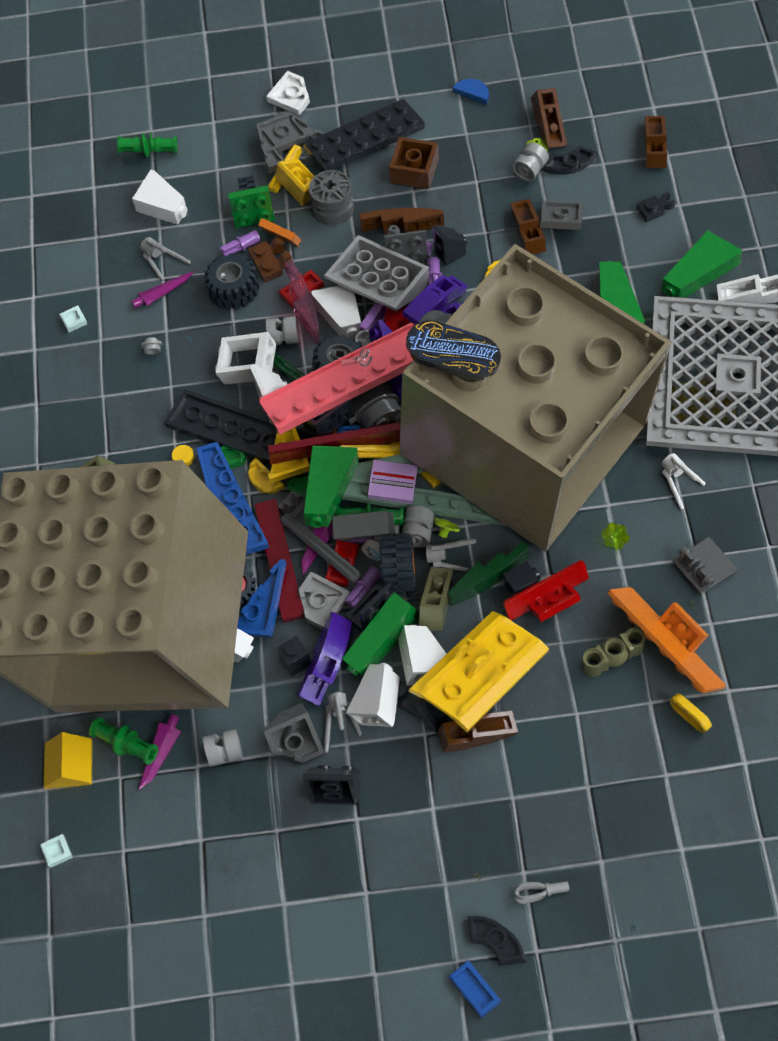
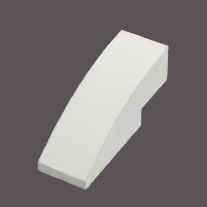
(750, 290)

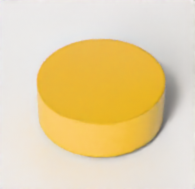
(183, 453)

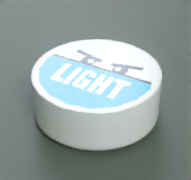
(371, 549)

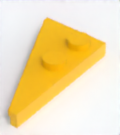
(291, 468)

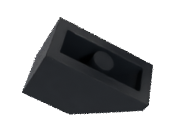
(448, 244)

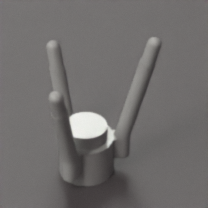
(153, 249)
(437, 552)
(337, 706)

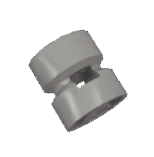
(530, 161)
(283, 330)
(419, 523)
(222, 747)

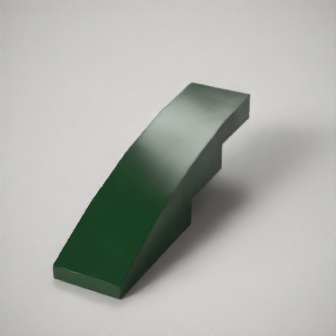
(482, 578)

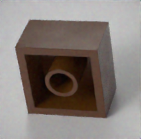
(414, 162)

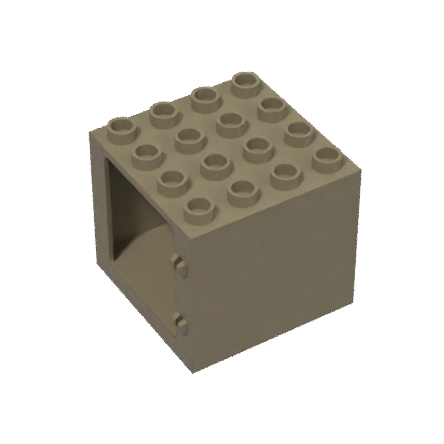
(553, 415)
(119, 588)

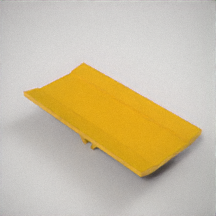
(480, 669)

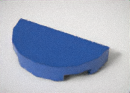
(472, 89)

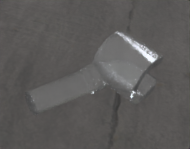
(363, 359)

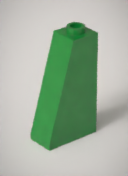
(701, 265)
(617, 290)
(327, 482)
(380, 634)

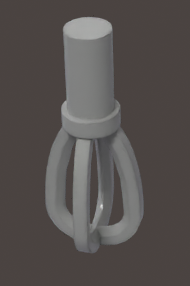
(548, 890)

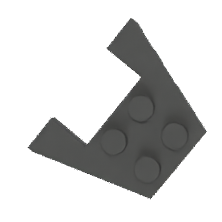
(281, 134)

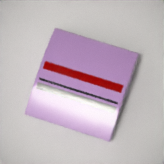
(392, 482)

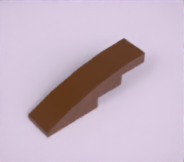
(404, 218)

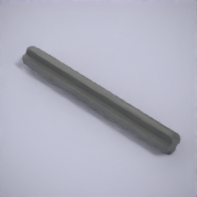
(320, 547)

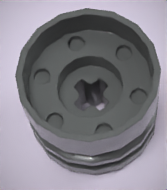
(331, 197)

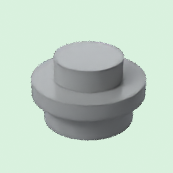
(151, 346)

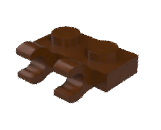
(266, 262)

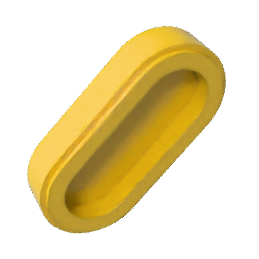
(690, 713)

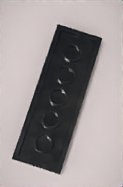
(364, 135)

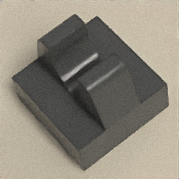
(293, 504)

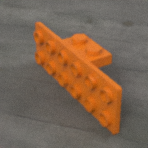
(673, 633)

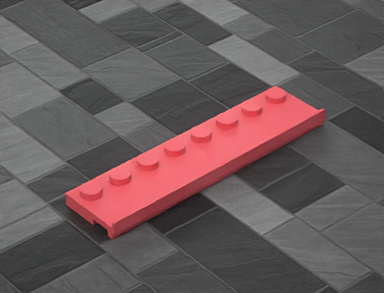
(337, 383)

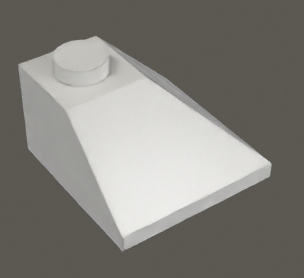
(265, 381)

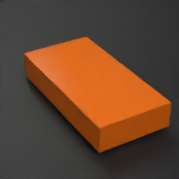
(278, 231)

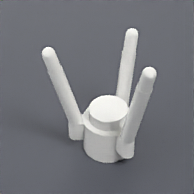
(675, 467)

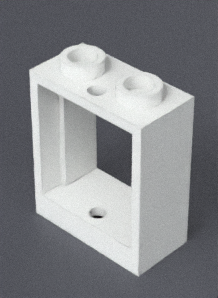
(239, 374)

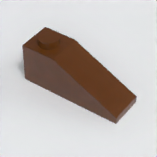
(548, 117)

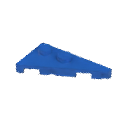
(260, 613)

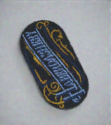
(453, 350)

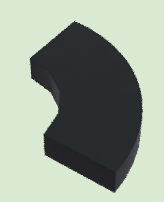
(570, 162)
(497, 938)

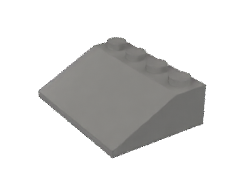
(379, 273)

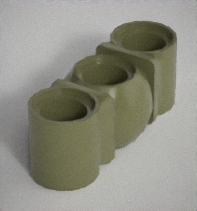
(621, 644)

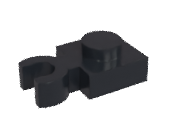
(654, 208)

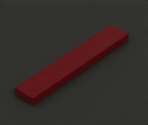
(303, 448)
(272, 528)

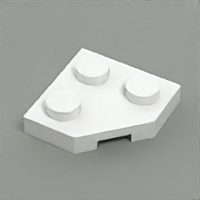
(290, 93)

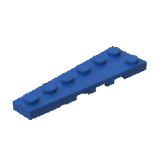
(224, 486)

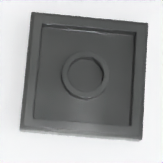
(561, 215)

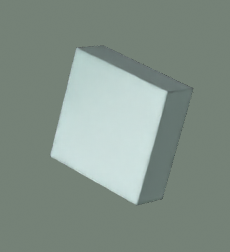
(73, 318)
(56, 850)

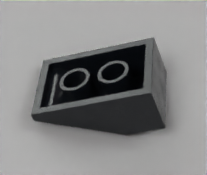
(333, 785)

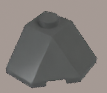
(293, 735)

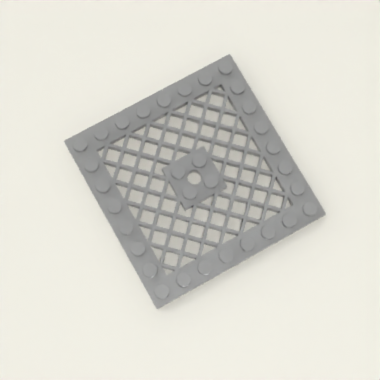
(721, 437)

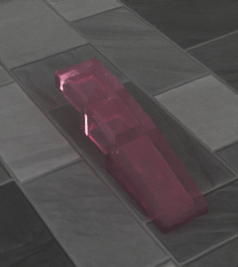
(303, 305)

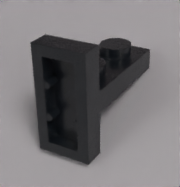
(420, 707)

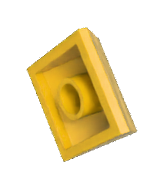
(295, 179)
(67, 761)

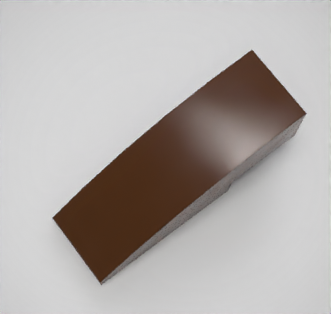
(655, 142)
(528, 226)
(488, 729)

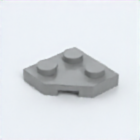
(320, 599)

